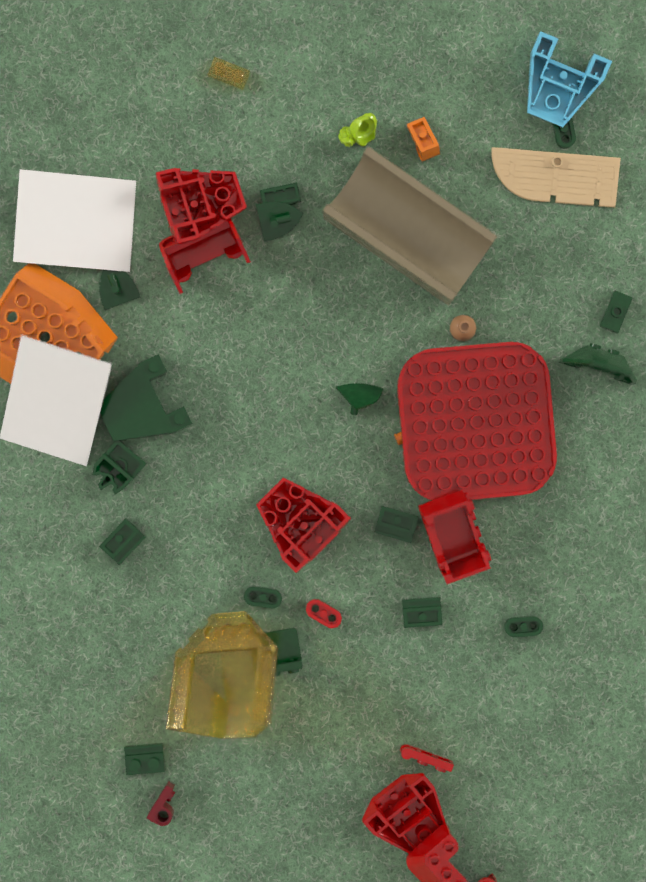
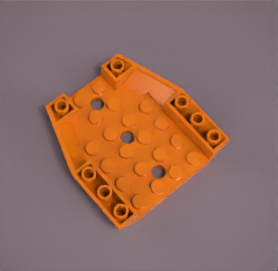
(49, 306)

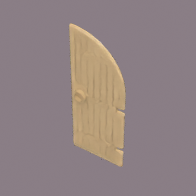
(567, 176)

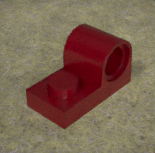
(162, 805)

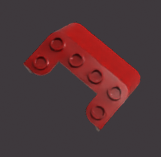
(431, 859)

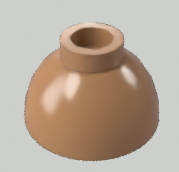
(462, 328)

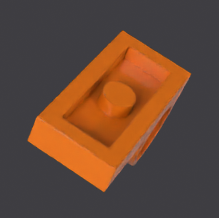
(424, 139)

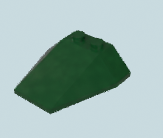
(601, 360)

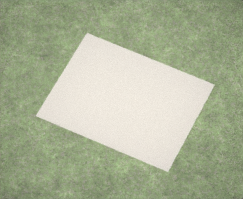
(74, 220)
(54, 400)

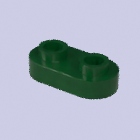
(568, 131)
(262, 597)
(523, 628)

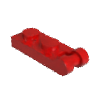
(425, 758)

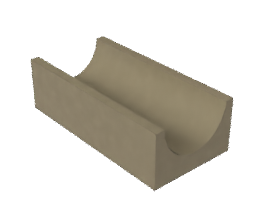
(409, 226)

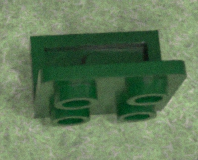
(288, 650)

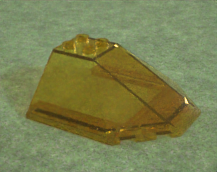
(224, 679)

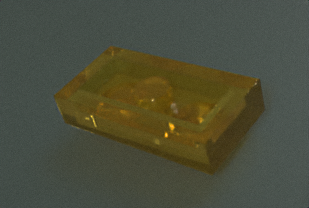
(228, 73)

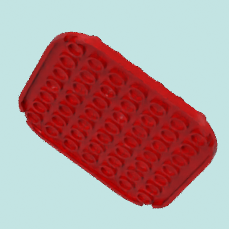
(477, 421)

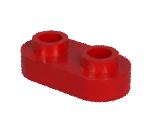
(323, 613)

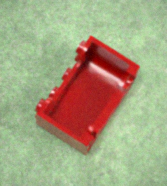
(455, 536)

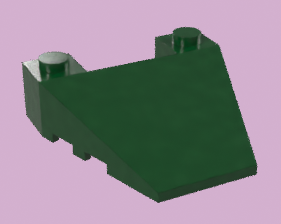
(135, 409)

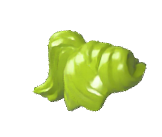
(360, 131)

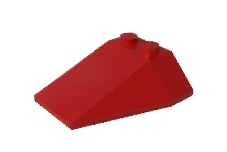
(405, 812)

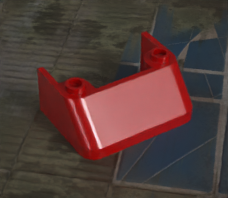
(184, 257)

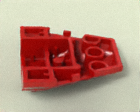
(198, 201)
(300, 522)

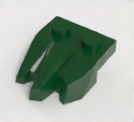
(118, 467)

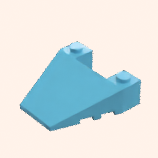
(557, 89)

